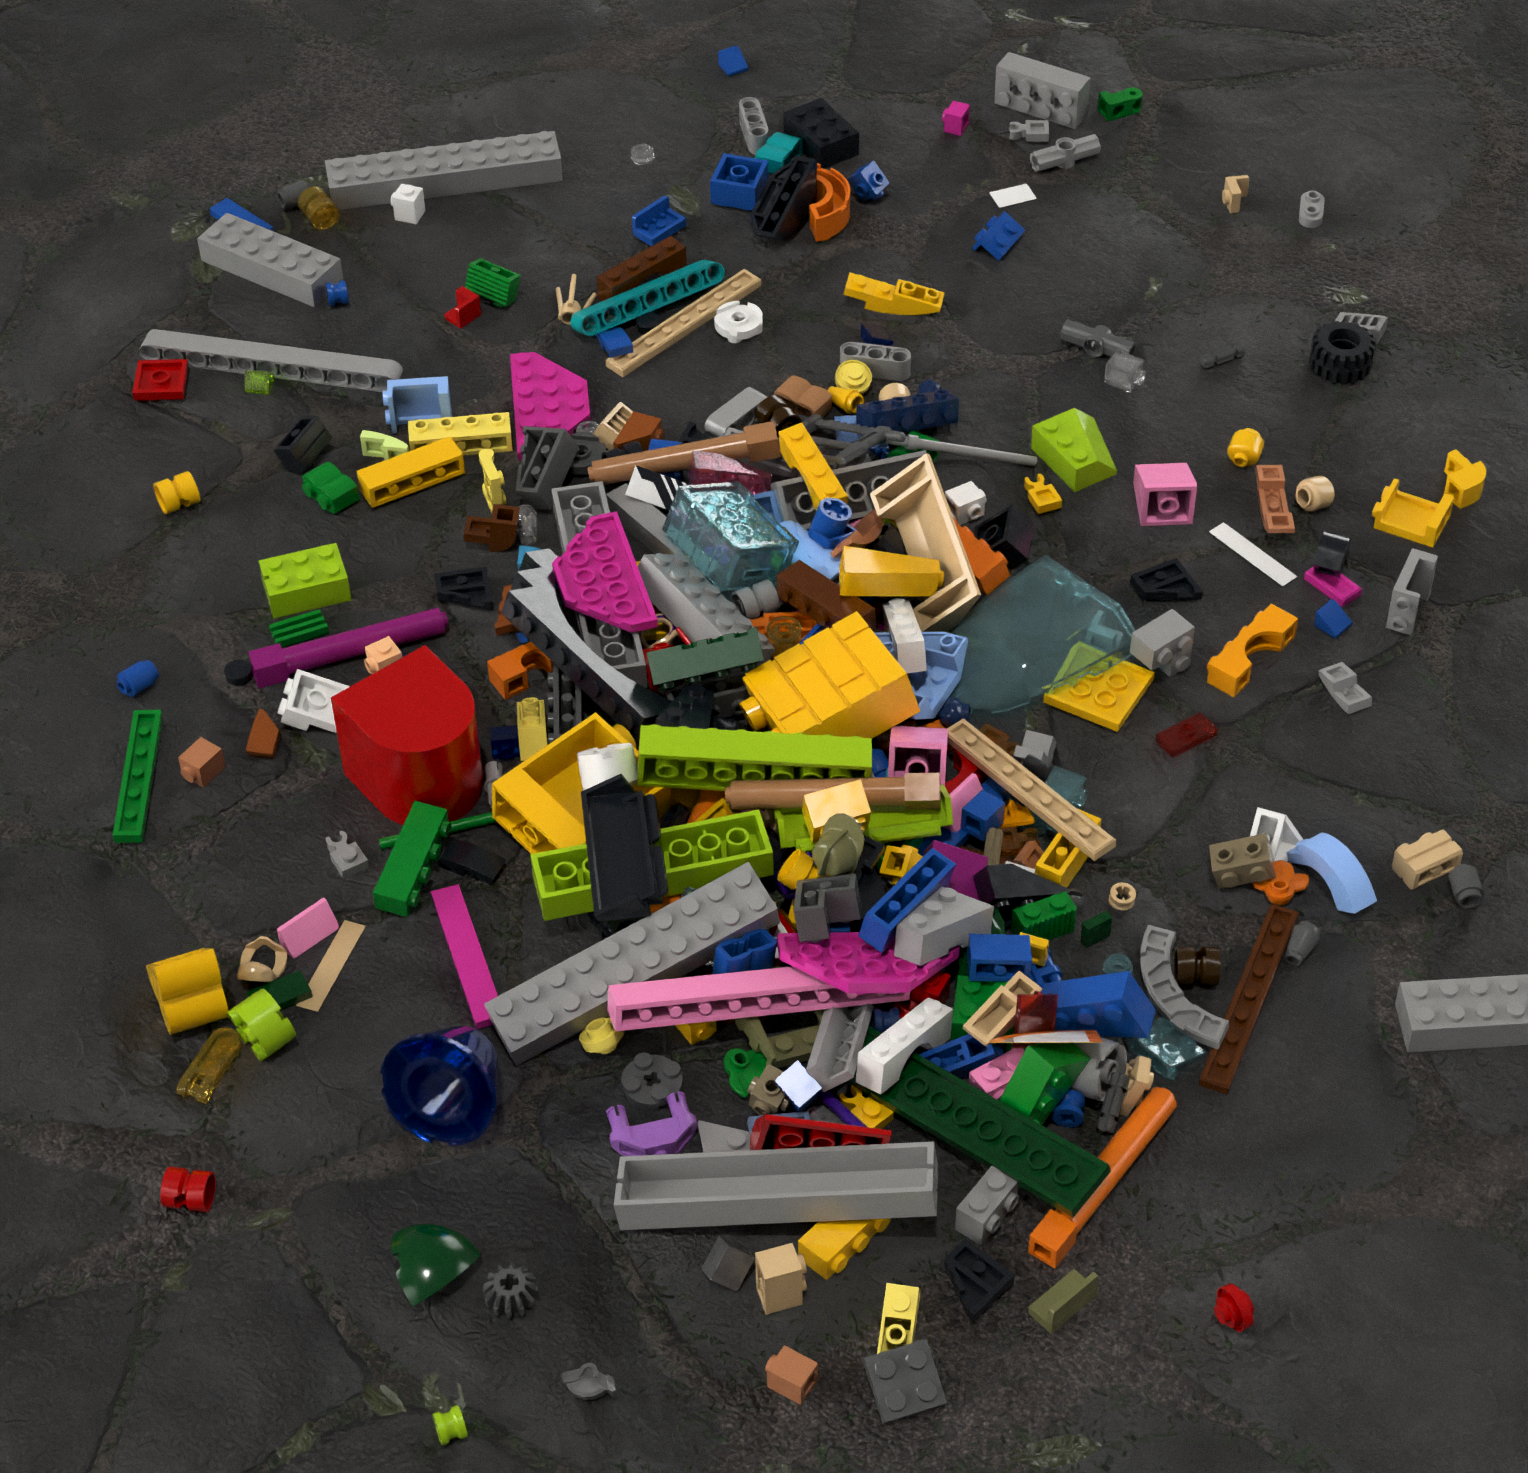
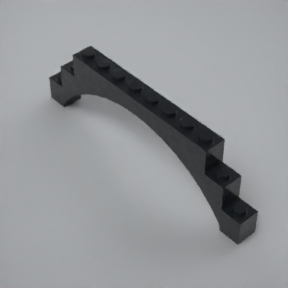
(537, 614)

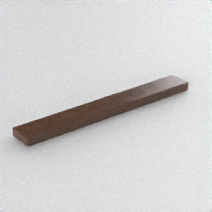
(1249, 998)

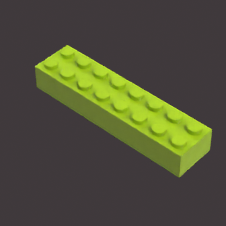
(716, 757)
(692, 856)

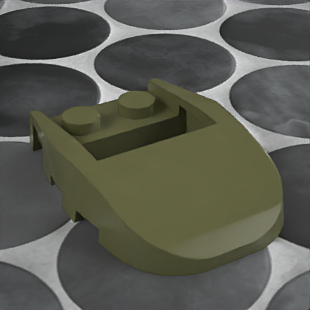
(782, 1048)

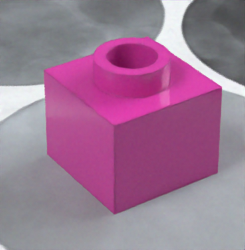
(956, 118)

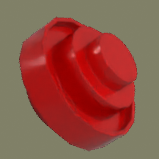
(1234, 1307)

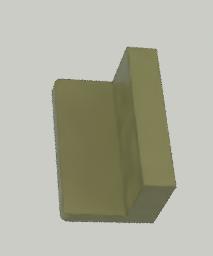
(1064, 1300)

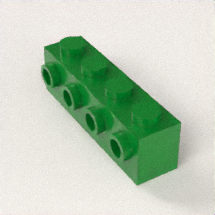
(411, 859)

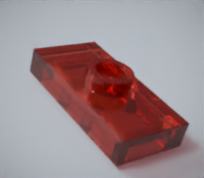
(1186, 734)

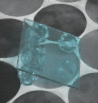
(1165, 1047)

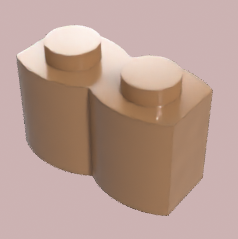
(804, 397)

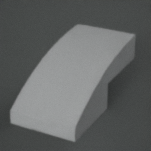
(1343, 687)

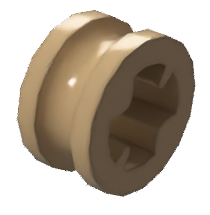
(1122, 888)

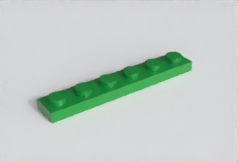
(137, 776)

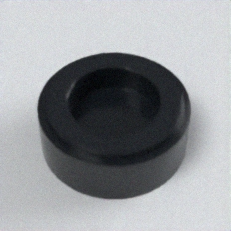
(647, 322)
(238, 672)

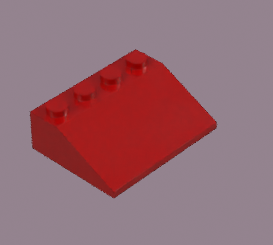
(790, 1132)

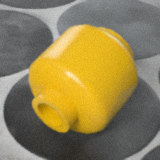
(1245, 446)

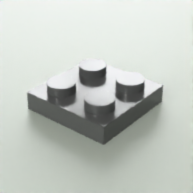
(904, 1381)

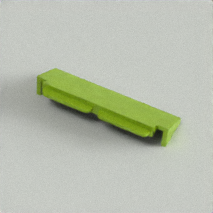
(885, 824)

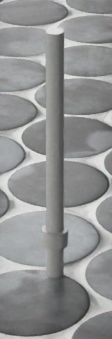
(913, 443)

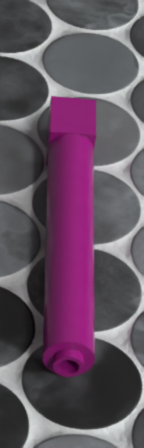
(275, 664)

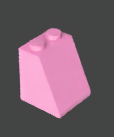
(1165, 494)
(917, 751)

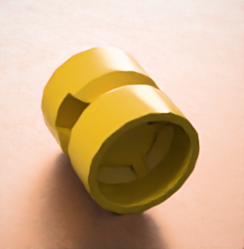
(176, 492)
(797, 867)

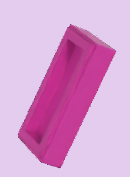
(1336, 588)

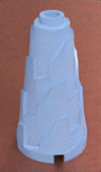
(812, 552)

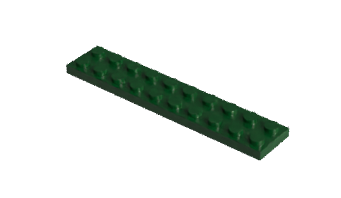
(991, 1132)

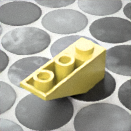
(531, 727)
(898, 1316)

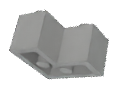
(1164, 643)

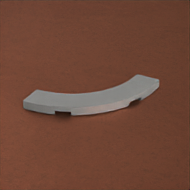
(1169, 997)

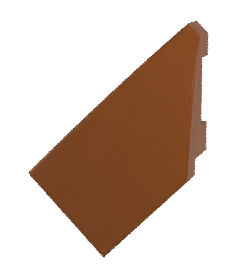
(263, 736)

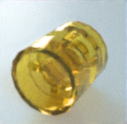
(318, 207)
(783, 634)

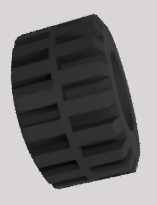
(1342, 352)

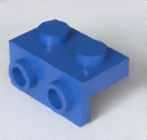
(657, 222)
(1000, 235)

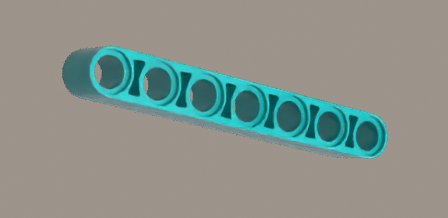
(637, 297)

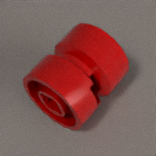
(188, 1189)

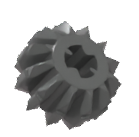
(510, 1290)

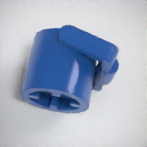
(831, 523)

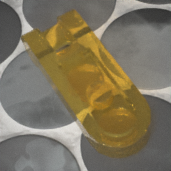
(210, 1064)

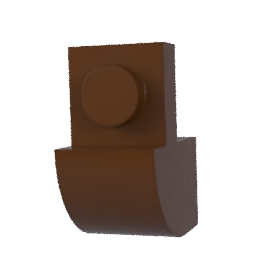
(497, 532)

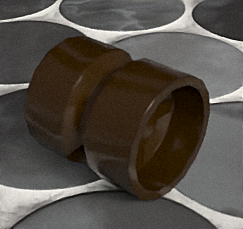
(777, 410)
(1197, 965)

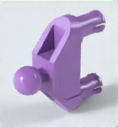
(654, 1137)

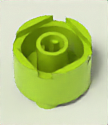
(262, 1024)

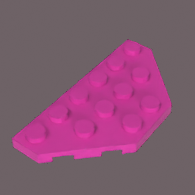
(546, 395)
(602, 577)
(856, 965)

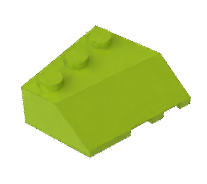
(1073, 449)

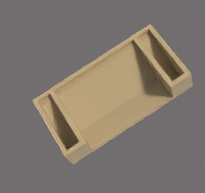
(929, 531)

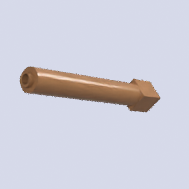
(756, 442)
(912, 791)

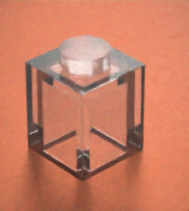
(1124, 371)

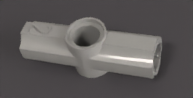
(1065, 153)

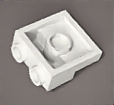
(309, 701)

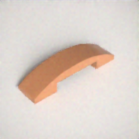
(1273, 499)
(868, 530)

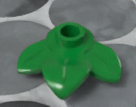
(743, 1074)

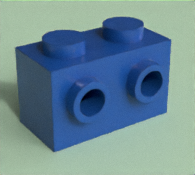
(998, 956)

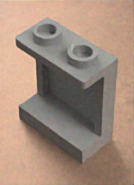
(1412, 585)

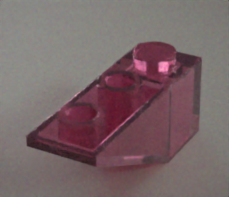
(717, 468)

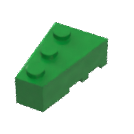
(1043, 1078)

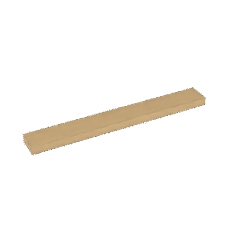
(684, 322)
(1030, 790)

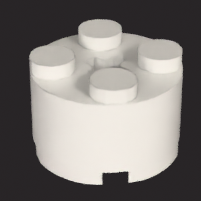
(604, 763)

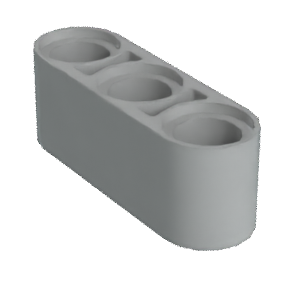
(753, 124)
(883, 361)
(735, 413)

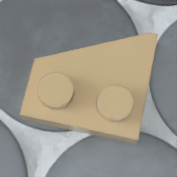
(1139, 1080)

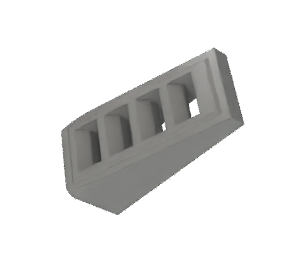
(1374, 323)

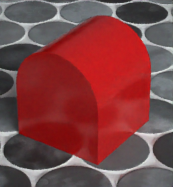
(411, 737)

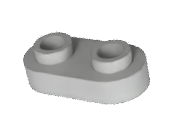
(1311, 209)

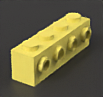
(468, 432)

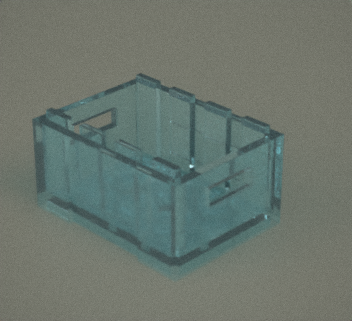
(728, 534)

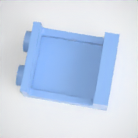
(416, 400)

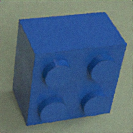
(738, 181)

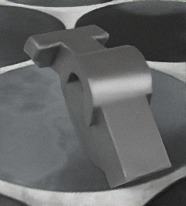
(589, 1383)

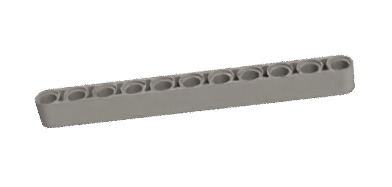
(282, 361)

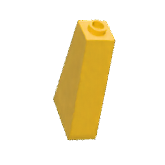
(887, 574)

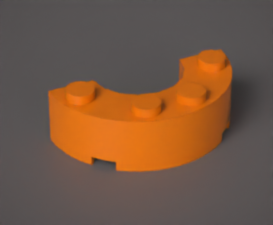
(832, 206)

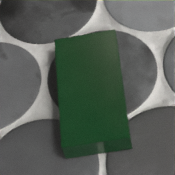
(287, 990)

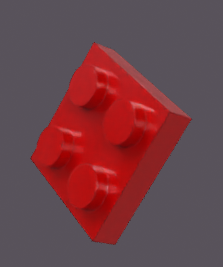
(160, 379)

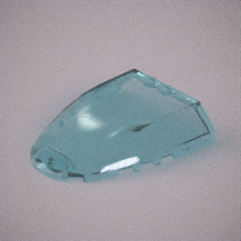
(1038, 635)

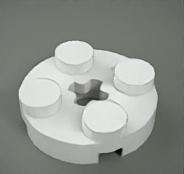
(748, 323)

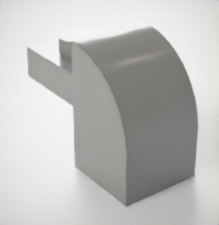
(1038, 745)

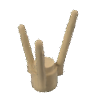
(571, 306)

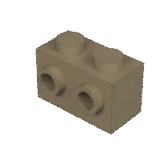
(1242, 861)

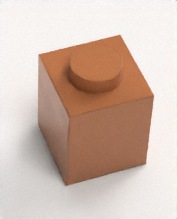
(201, 762)
(791, 1374)

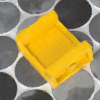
(1411, 515)

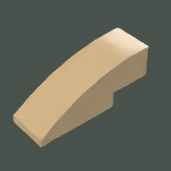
(999, 1011)

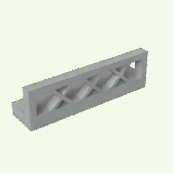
(838, 1044)

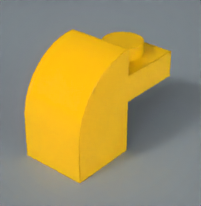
(1464, 479)

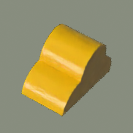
(188, 989)

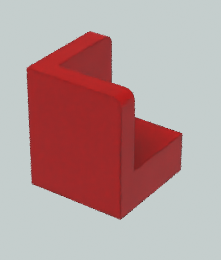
(467, 308)

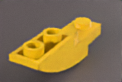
(901, 299)

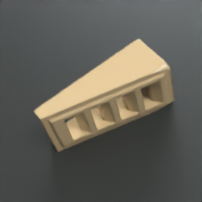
(612, 425)

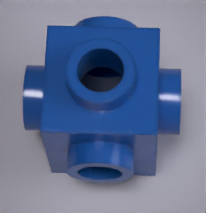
(868, 182)

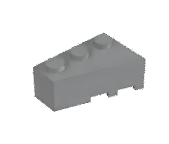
(941, 924)

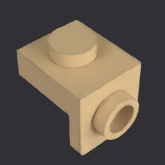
(1234, 189)

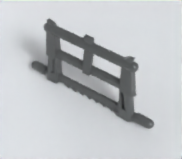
(848, 450)

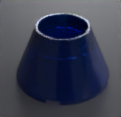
(430, 1098)

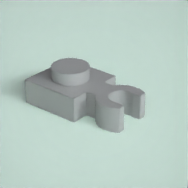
(1032, 129)
(346, 857)

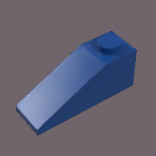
(962, 1055)

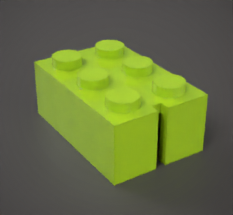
(305, 580)

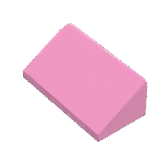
(960, 797)
(307, 928)

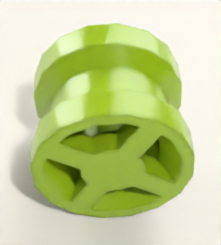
(450, 1425)

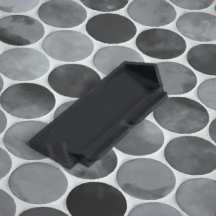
(621, 850)

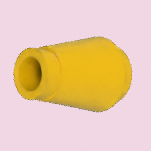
(846, 398)

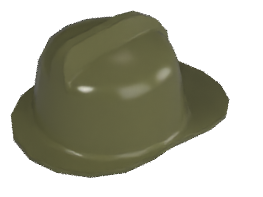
(838, 846)

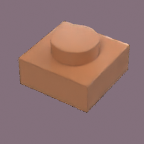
(1029, 854)

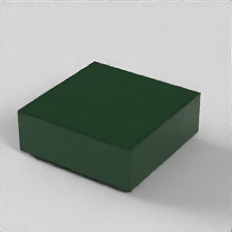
(1096, 929)

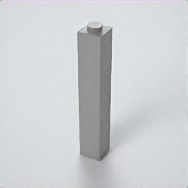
(642, 522)

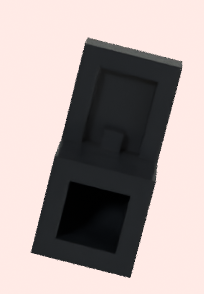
(1332, 553)

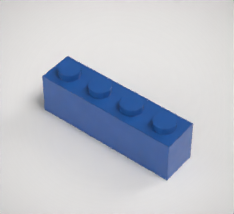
(904, 897)

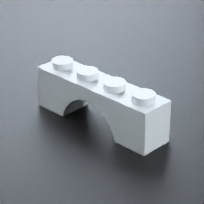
(905, 635)
(884, 1058)

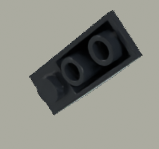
(1012, 886)

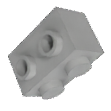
(986, 1205)

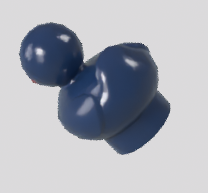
(953, 712)

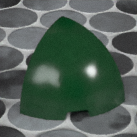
(430, 1258)

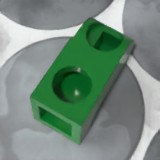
(1120, 103)

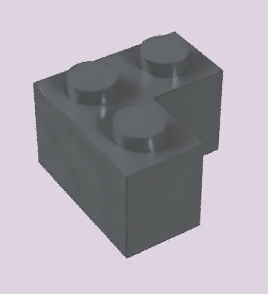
(824, 902)

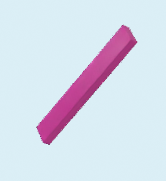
(465, 951)

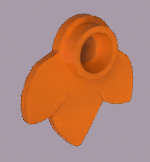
(1283, 887)

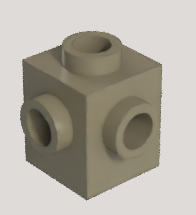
(765, 1093)

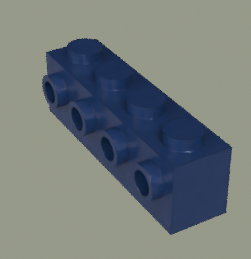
(911, 411)

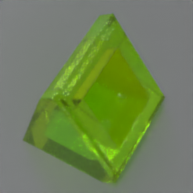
(258, 381)

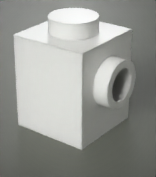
(408, 203)
(966, 502)

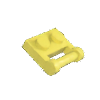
(492, 479)

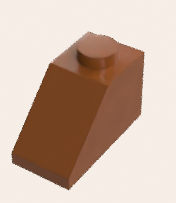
(641, 429)

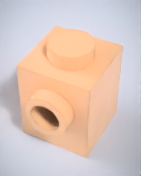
(381, 654)

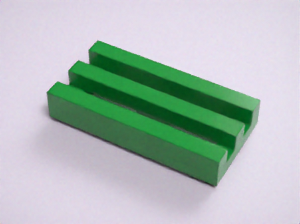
(299, 628)

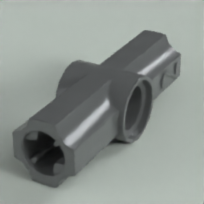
(1095, 340)

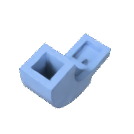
(1339, 869)

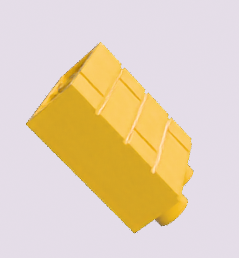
(831, 685)
(543, 794)

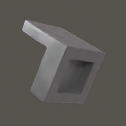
(728, 1263)

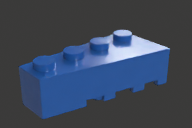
(1102, 1003)

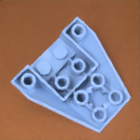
(944, 665)

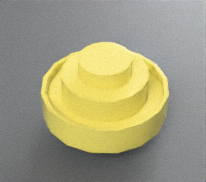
(853, 375)
(600, 1036)

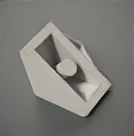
(1279, 830)

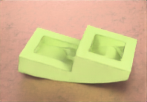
(381, 445)

